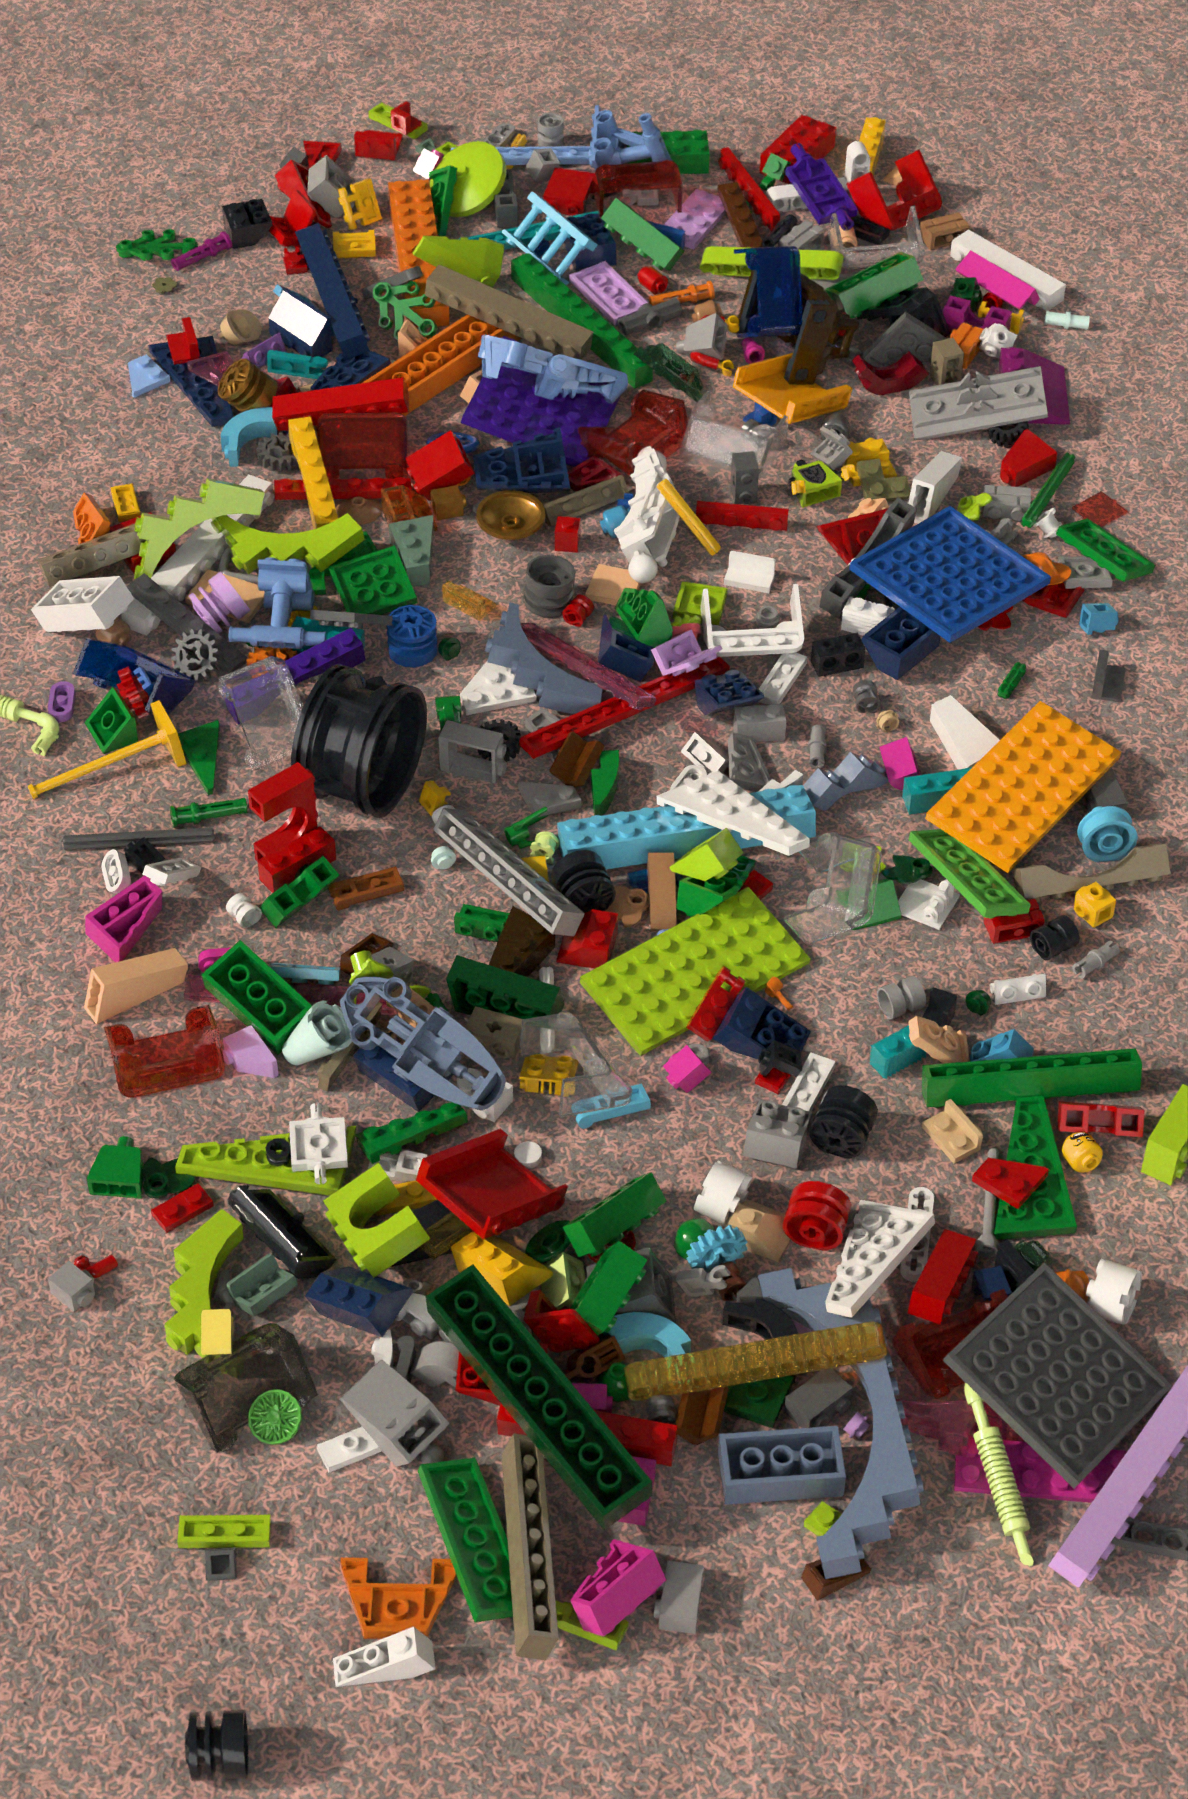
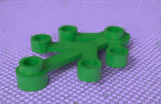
(158, 246)
(402, 307)

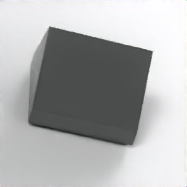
(750, 1293)

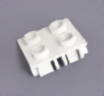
(928, 902)

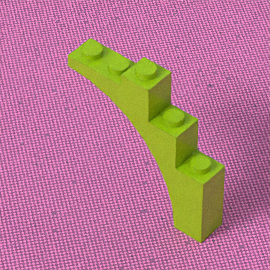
(218, 500)
(317, 546)
(199, 1262)

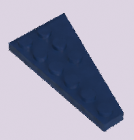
(350, 371)
(198, 390)

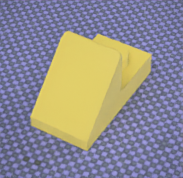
(216, 1331)

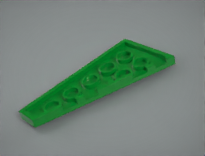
(1049, 1206)

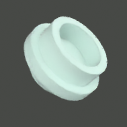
(443, 857)

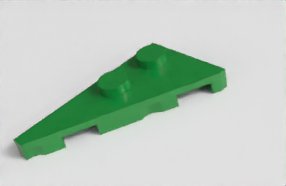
(442, 195)
(200, 751)

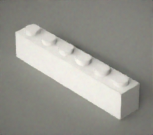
(1048, 288)

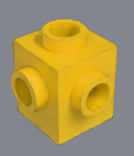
(1094, 904)

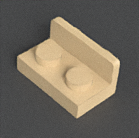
(954, 1132)

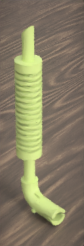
(14, 709)
(1000, 1477)

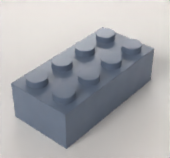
(781, 1465)

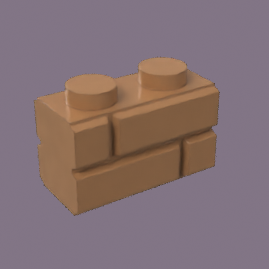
(942, 230)

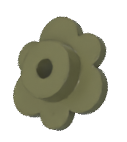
(164, 284)

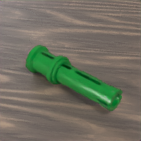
(196, 813)

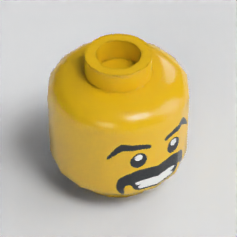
(1082, 1152)

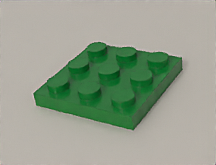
(373, 583)

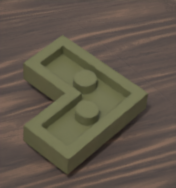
(876, 486)

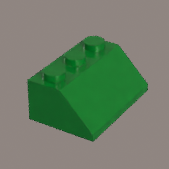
(609, 1286)

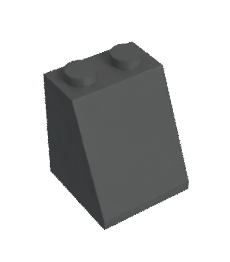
(653, 1292)

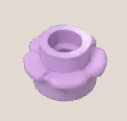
(857, 1425)

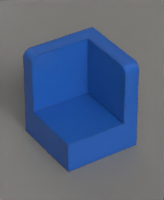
(761, 415)

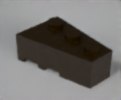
(522, 944)

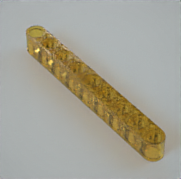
(756, 1361)

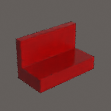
(183, 345)

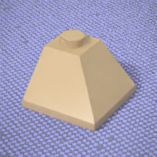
(761, 1229)

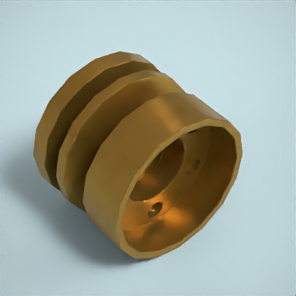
(246, 386)

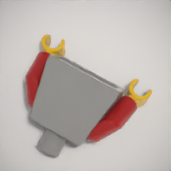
(706, 341)

